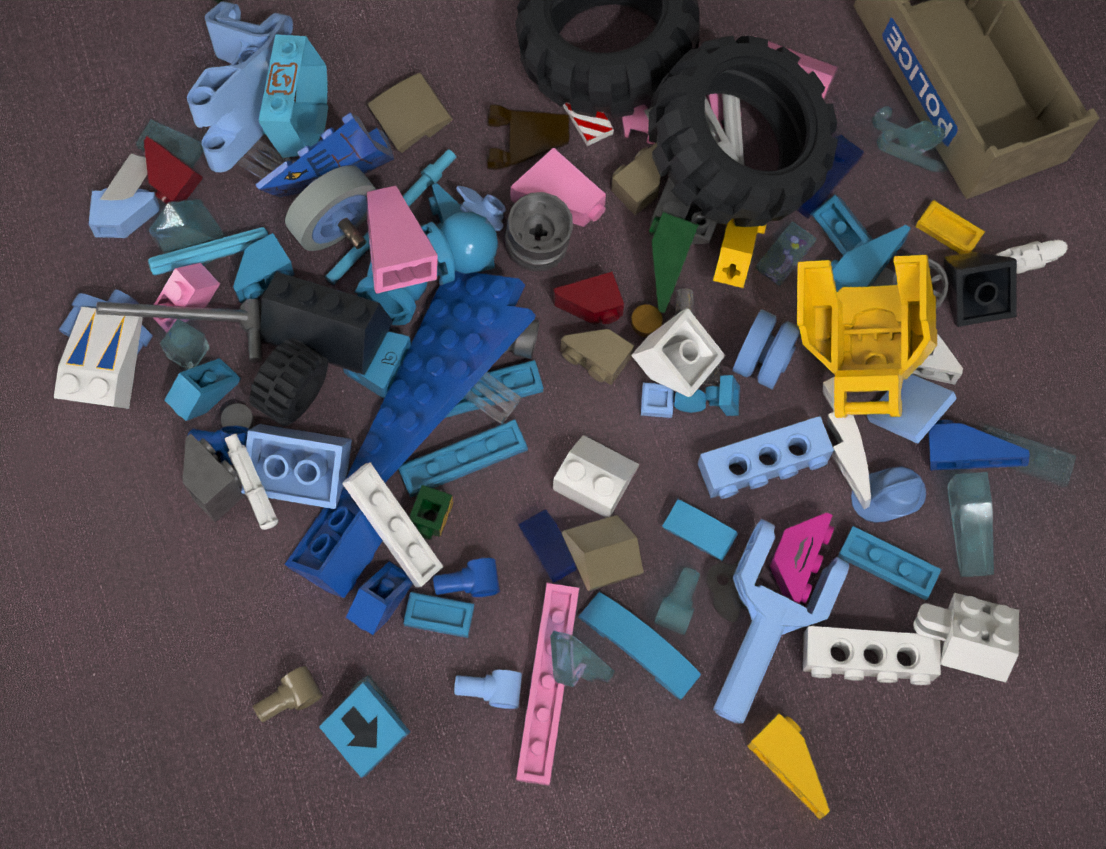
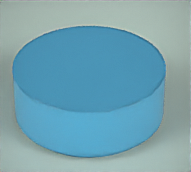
(690, 404)

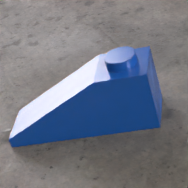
(965, 447)

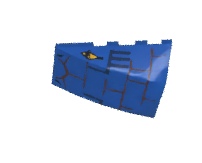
(344, 147)

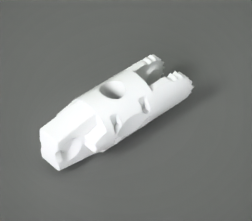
(1035, 254)

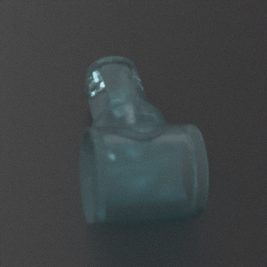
(677, 608)

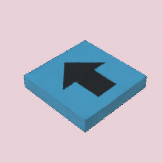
(364, 729)

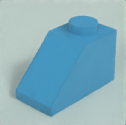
(201, 388)

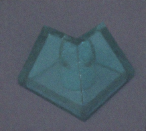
(183, 226)

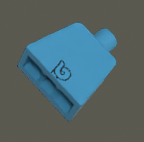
(384, 365)

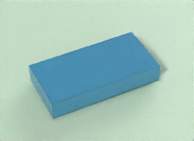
(439, 614)

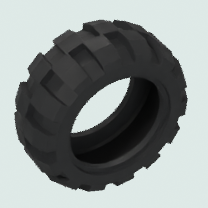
(603, 80)
(780, 92)

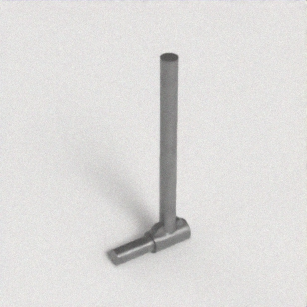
(248, 315)

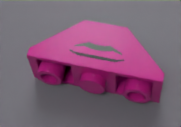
(799, 556)

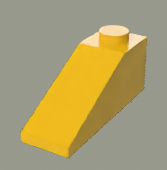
(787, 756)

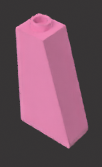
(397, 243)

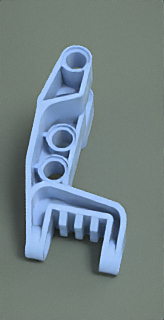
(233, 94)

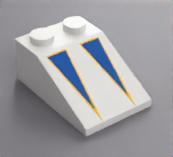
(99, 359)

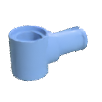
(500, 688)

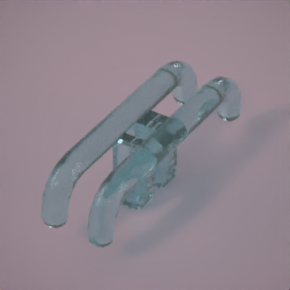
(912, 141)

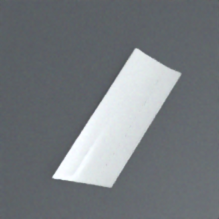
(127, 179)

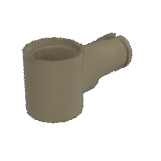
(296, 692)

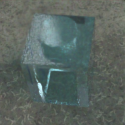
(184, 345)

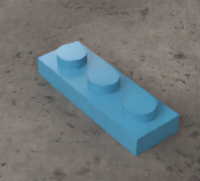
(889, 563)

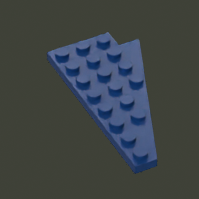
(454, 347)

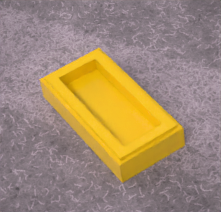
(949, 228)

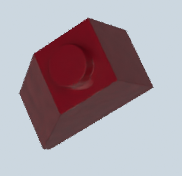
(168, 173)
(591, 299)

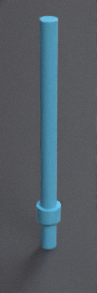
(430, 176)

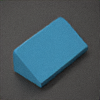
(841, 225)

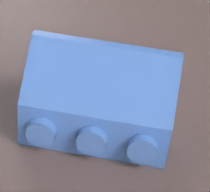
(299, 464)

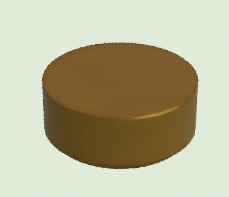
(646, 320)

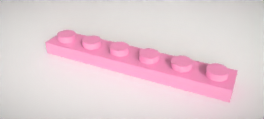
(545, 694)

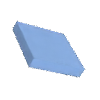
(921, 408)

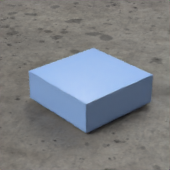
(657, 400)

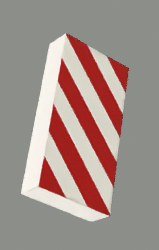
(590, 128)

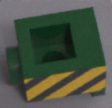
(435, 502)

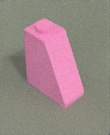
(562, 179)

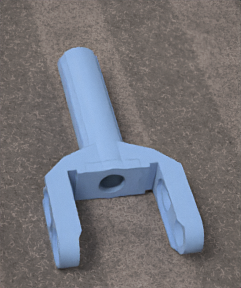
(771, 618)

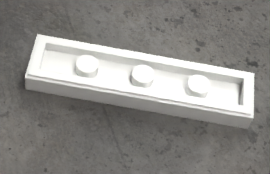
(392, 524)

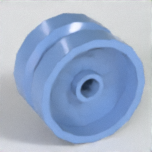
(769, 350)

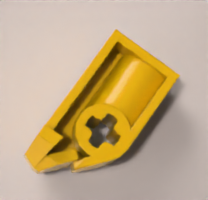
(736, 254)

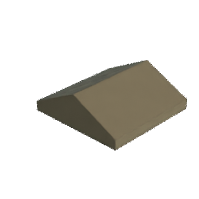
(604, 552)

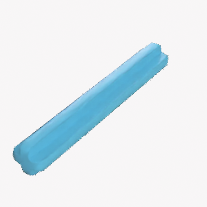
(205, 251)

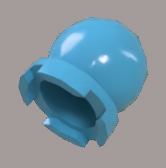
(462, 243)
(397, 303)

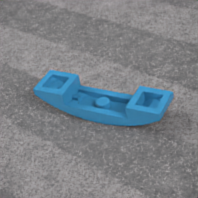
(641, 644)

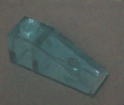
(972, 523)

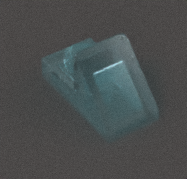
(574, 660)

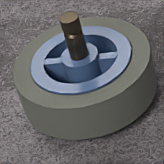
(330, 209)

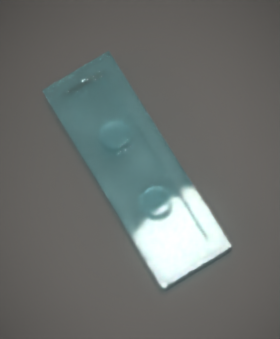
(1044, 461)

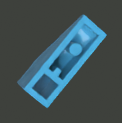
(865, 263)

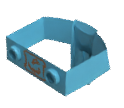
(287, 122)

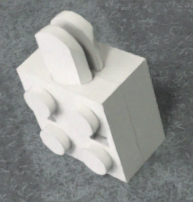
(973, 634)

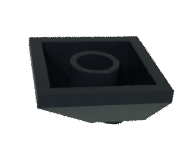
(981, 287)

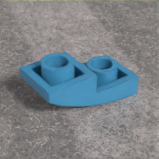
(700, 529)

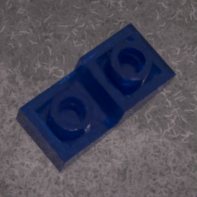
(548, 545)

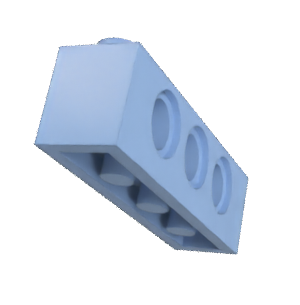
(807, 435)

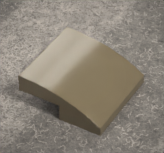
(410, 112)

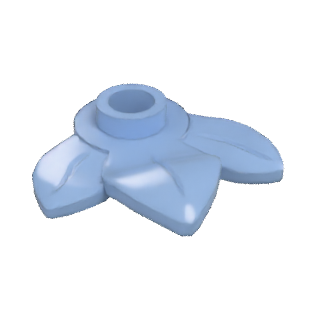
(487, 207)

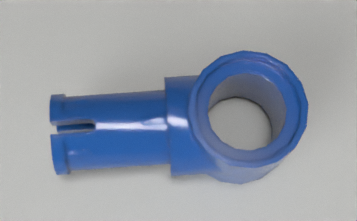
(217, 440)
(477, 578)

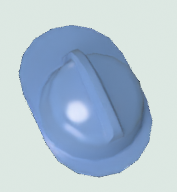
(893, 495)

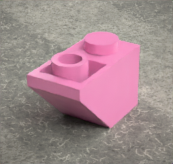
(187, 288)

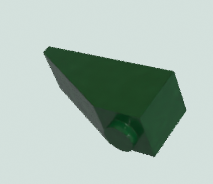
(670, 248)

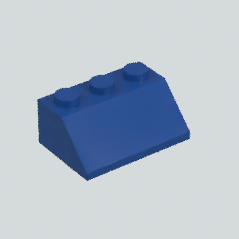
(336, 547)

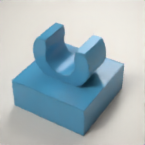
(725, 396)

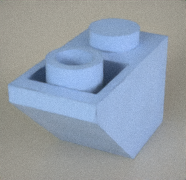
(121, 217)

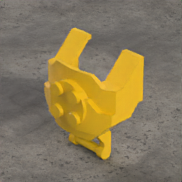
(868, 333)

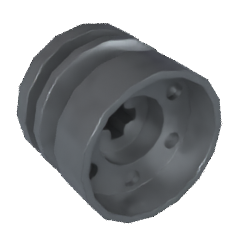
(542, 216)

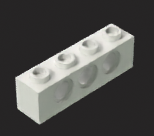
(922, 650)

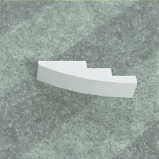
(849, 452)

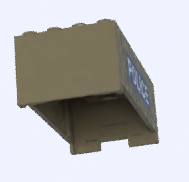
(985, 82)

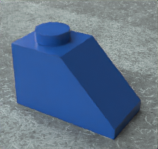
(379, 598)

